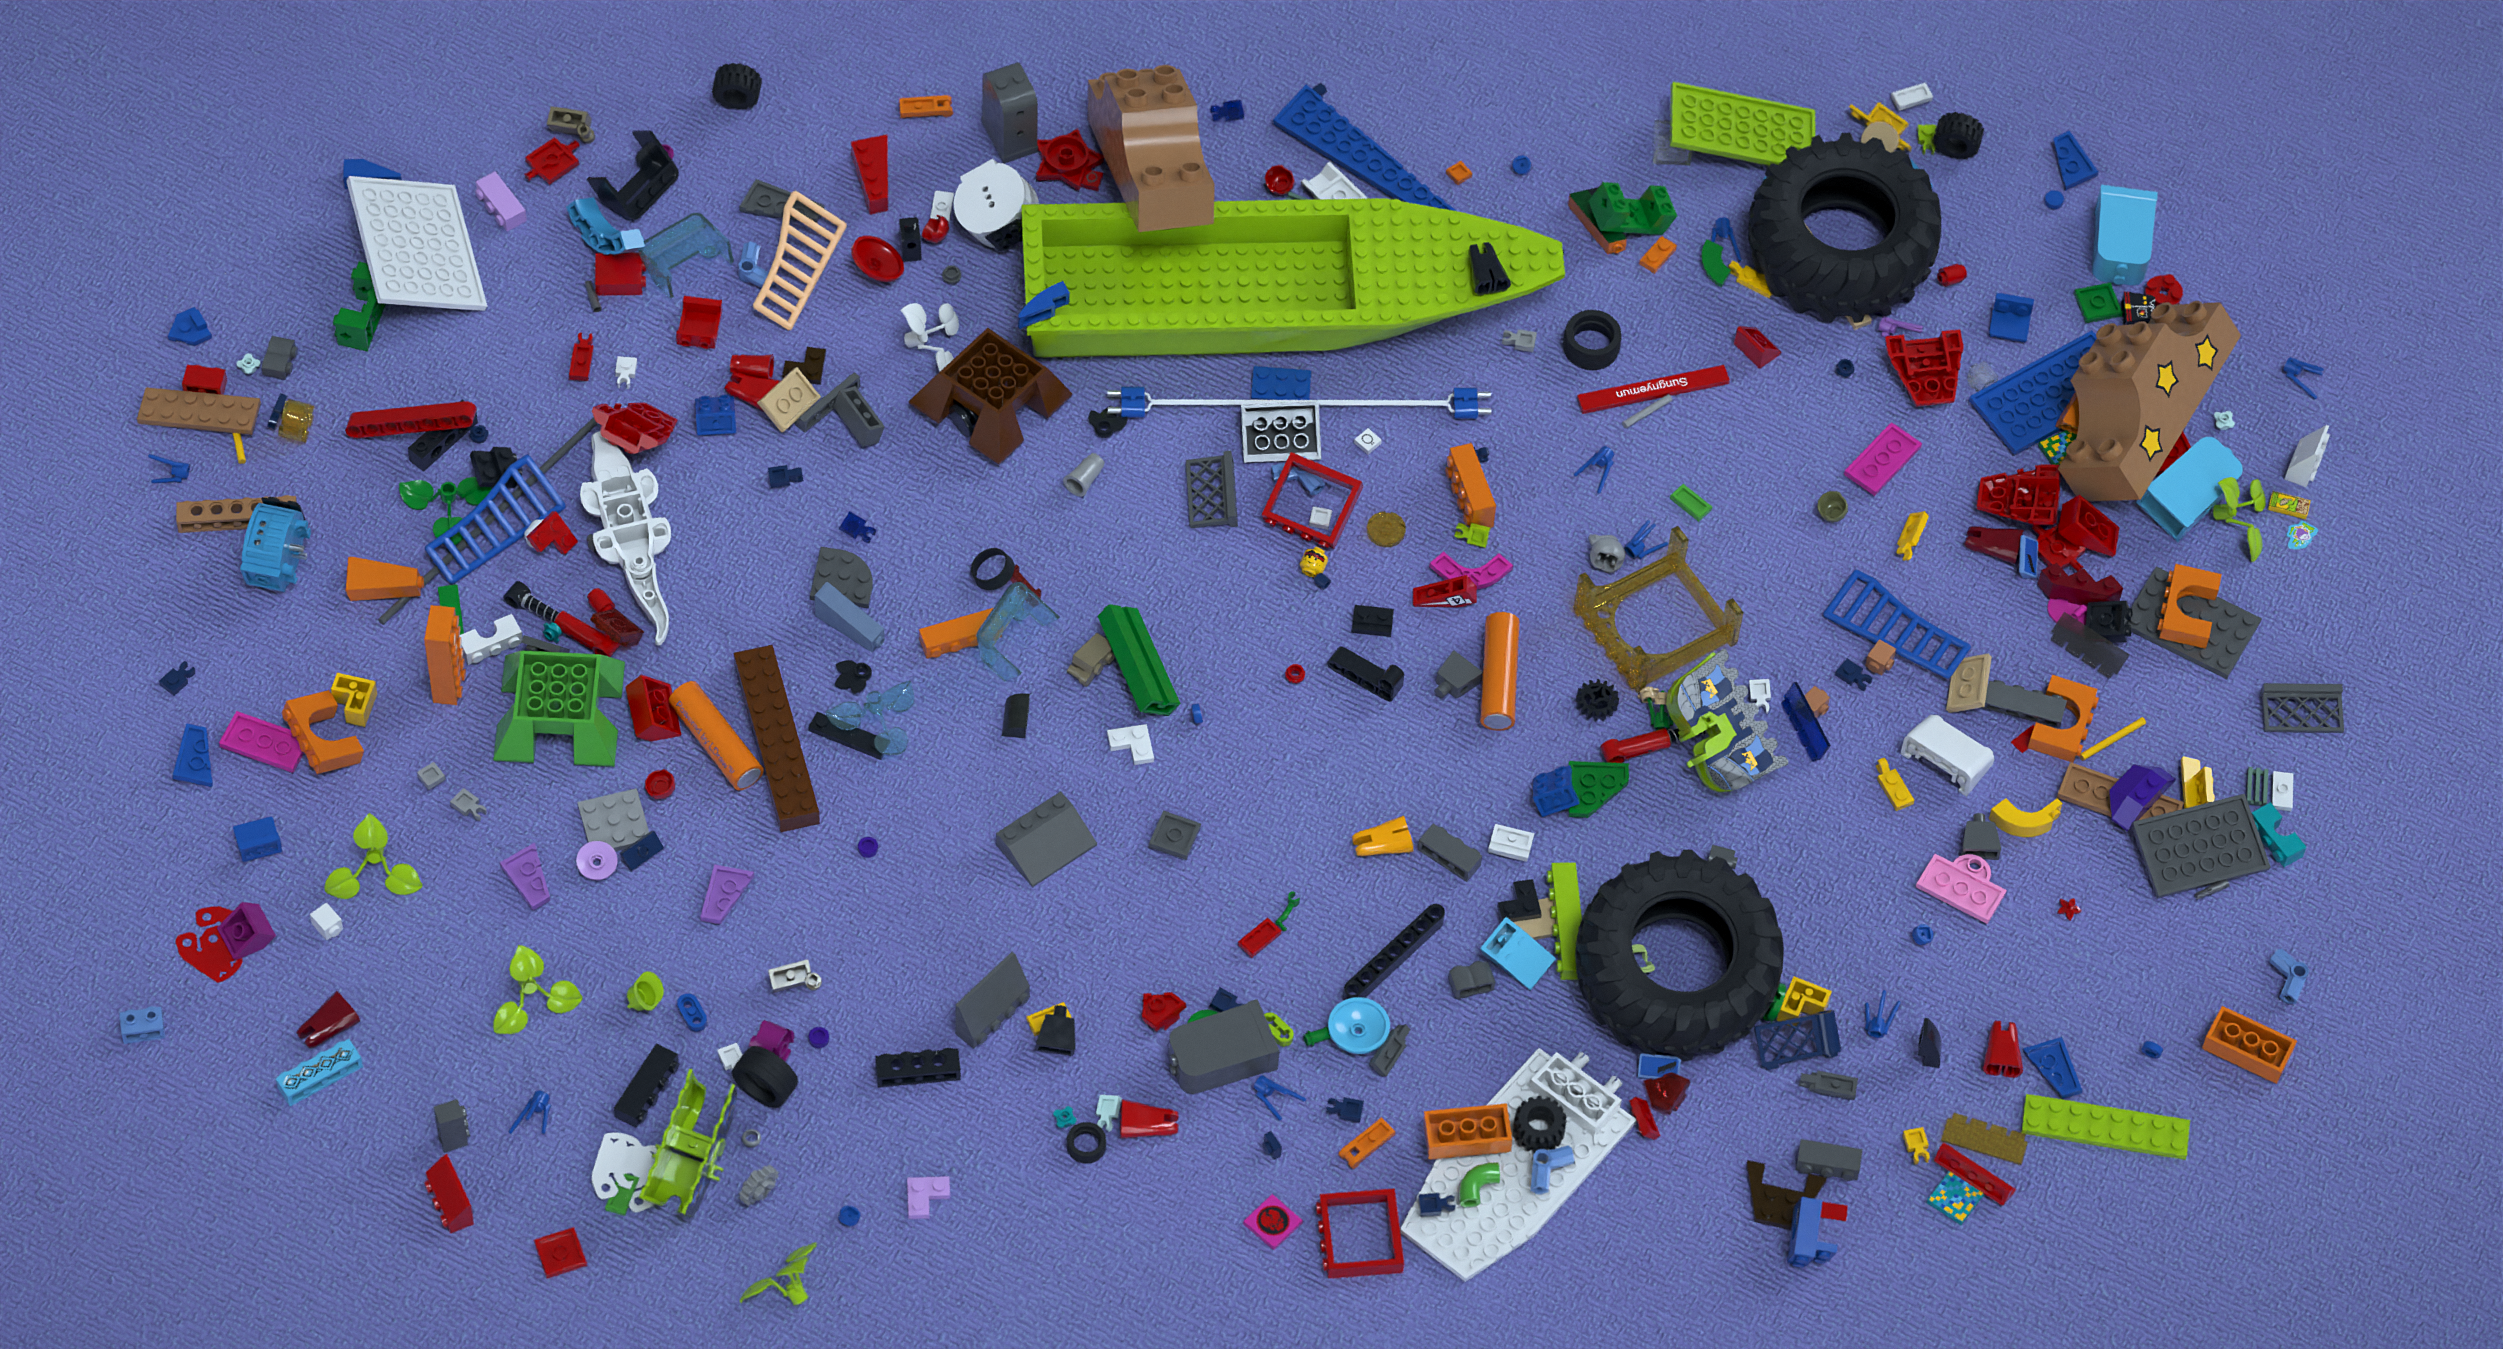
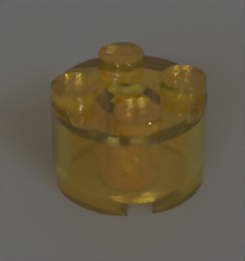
(296, 420)

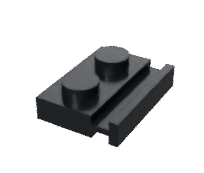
(1372, 620)

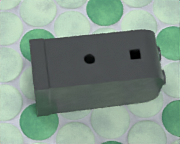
(1007, 108)
(1222, 1049)

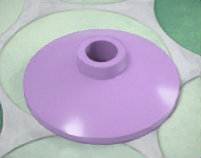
(596, 851)

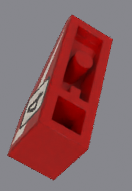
(1446, 593)

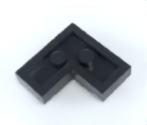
(1526, 903)

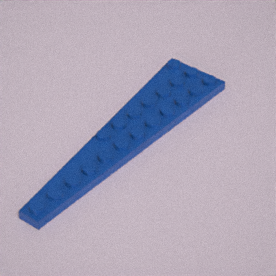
(1334, 137)

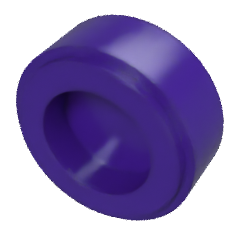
(867, 847)
(818, 1037)

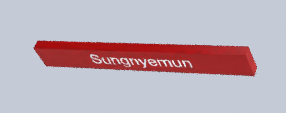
(1653, 389)

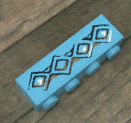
(319, 1072)

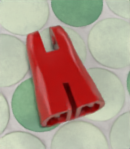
(749, 388)
(2003, 1051)
(1146, 1120)

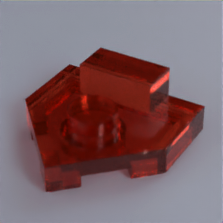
(1667, 1092)

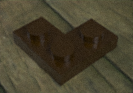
(811, 368)

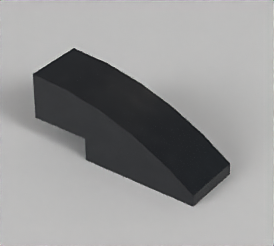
(1930, 1044)

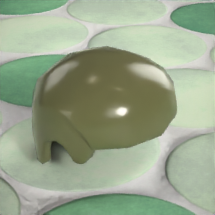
(1832, 506)

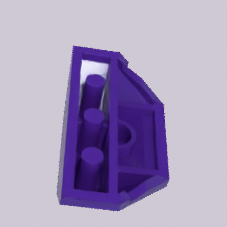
(2137, 793)

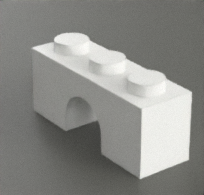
(477, 648)

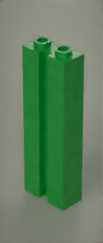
(1138, 660)

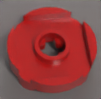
(2165, 283)

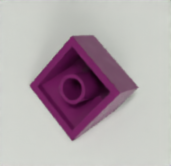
(246, 930)

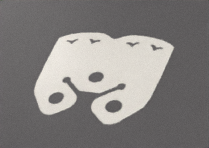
(620, 1160)

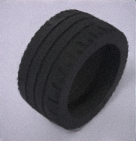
(1595, 321)
(765, 1076)

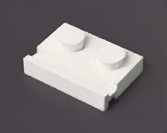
(1511, 842)

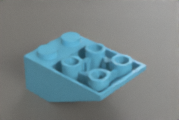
(1517, 953)

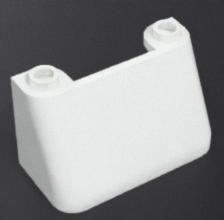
(1950, 751)

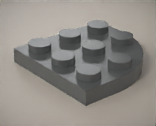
(845, 573)

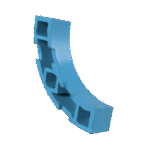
(599, 232)

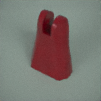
(1995, 542)
(330, 1019)

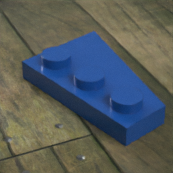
(193, 757)
(2056, 1066)

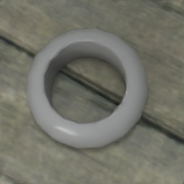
(751, 1132)

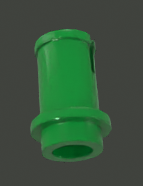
(1316, 1036)

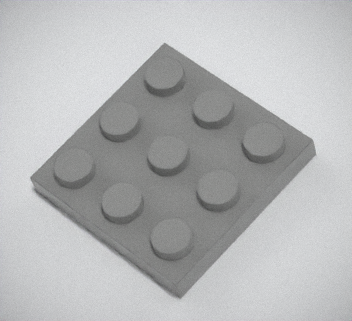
(614, 819)

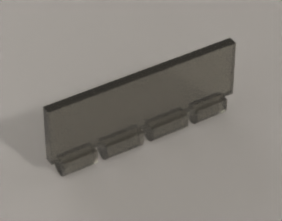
(2085, 640)

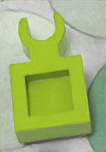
(1925, 136)
(1476, 534)

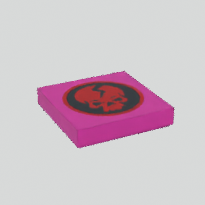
(1272, 1222)

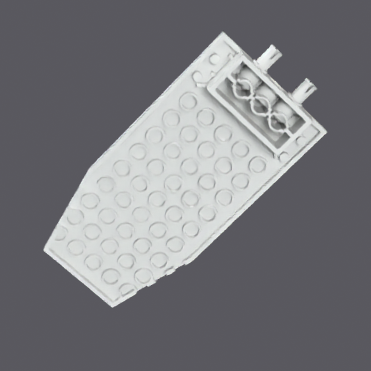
(1508, 1211)

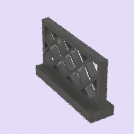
(1228, 493)
(2297, 692)

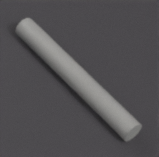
(1647, 411)

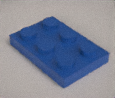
(1280, 384)

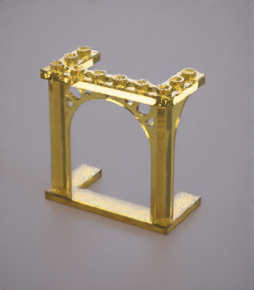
(1637, 668)

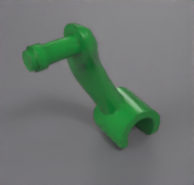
(1291, 903)

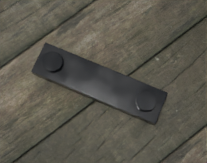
(855, 738)

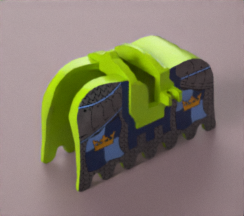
(1735, 746)
(681, 1175)

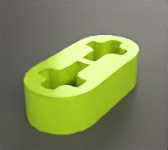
(1278, 1028)

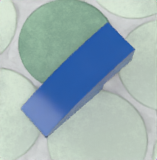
(1044, 305)

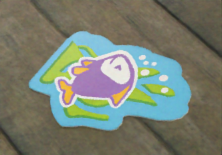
(2300, 535)

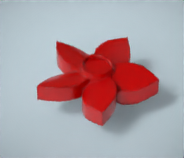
(2069, 908)

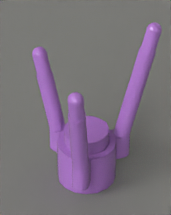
(1889, 326)

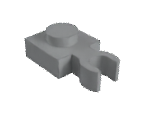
(1523, 340)
(467, 803)

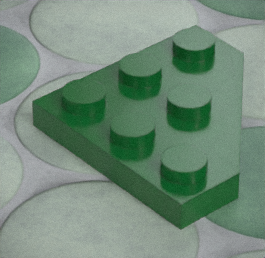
(1596, 785)

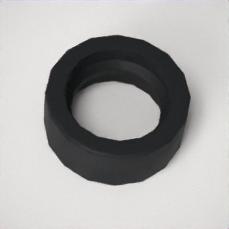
(1086, 1128)

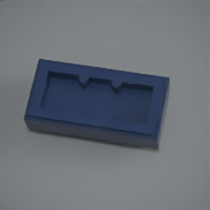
(641, 850)

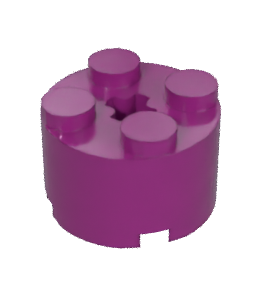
(773, 1038)

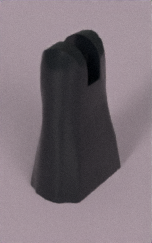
(1487, 270)

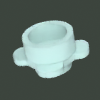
(248, 368)
(2224, 424)

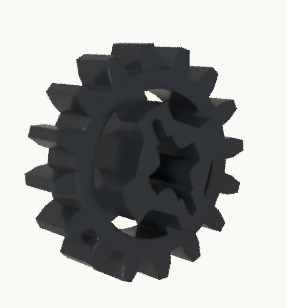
(1597, 699)

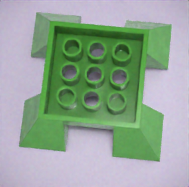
(559, 697)

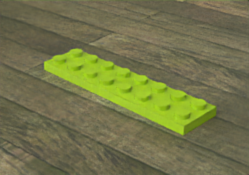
(2105, 1126)

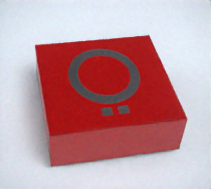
(1092, 180)

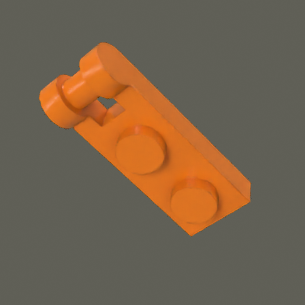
(926, 106)
(1367, 1142)

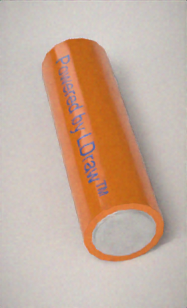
(1500, 671)
(716, 735)

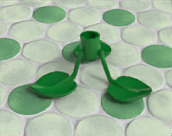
(419, 492)

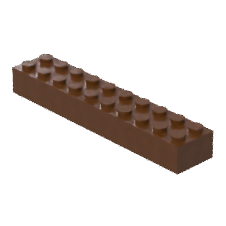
(776, 738)

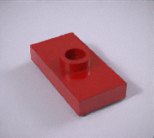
(1259, 937)

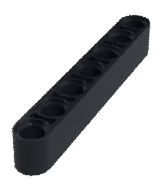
(1396, 946)

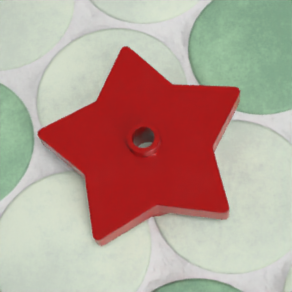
(1066, 159)

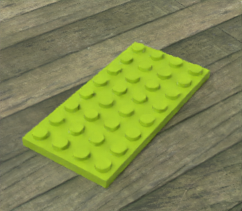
(1737, 124)

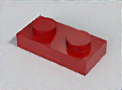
(1642, 1112)

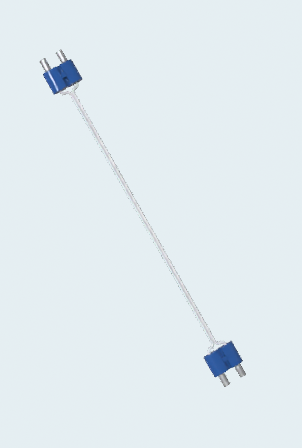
(1464, 402)

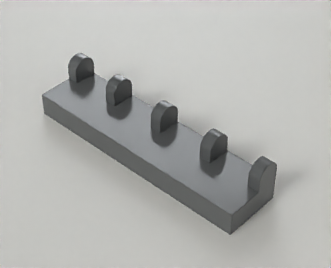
(825, 405)

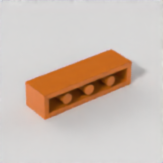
(952, 634)

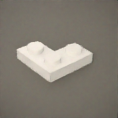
(1134, 738)

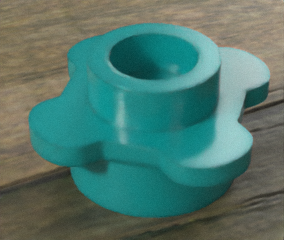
(552, 631)
(1065, 1122)

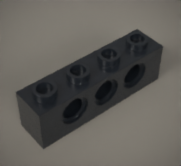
(434, 444)
(926, 1074)

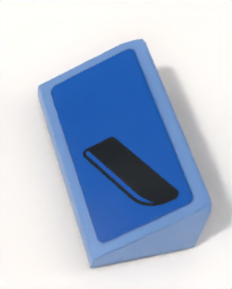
(2028, 557)
(1657, 1065)

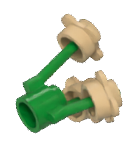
(1661, 719)

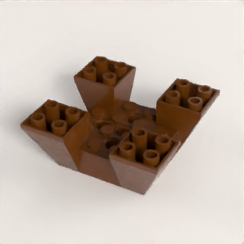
(993, 383)

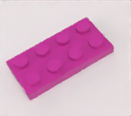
(1883, 459)
(262, 742)

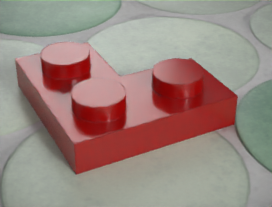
(552, 530)

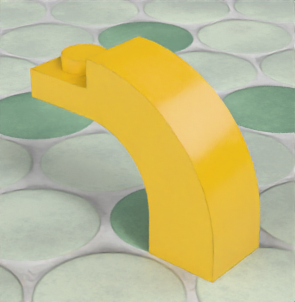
(2023, 823)

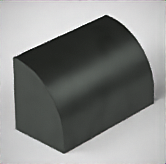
(1016, 715)

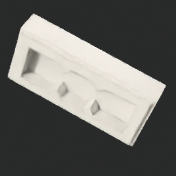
(1911, 96)
(942, 204)
(2282, 790)

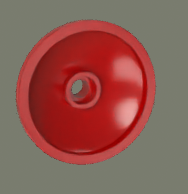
(877, 259)

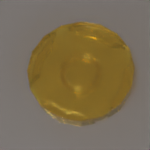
(1386, 529)

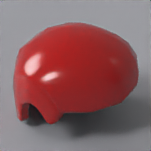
(1279, 180)
(936, 229)
(660, 784)

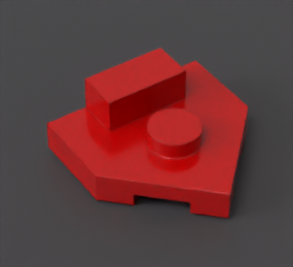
(1161, 1010)

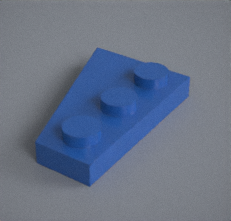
(2073, 161)

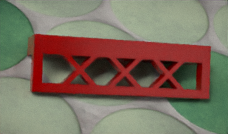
(1974, 1174)

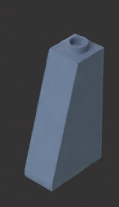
(847, 618)

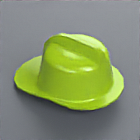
(645, 992)

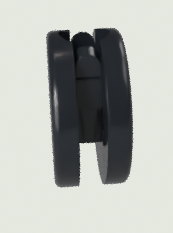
(963, 419)

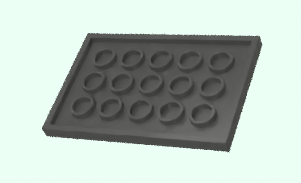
(2229, 631)
(2200, 845)

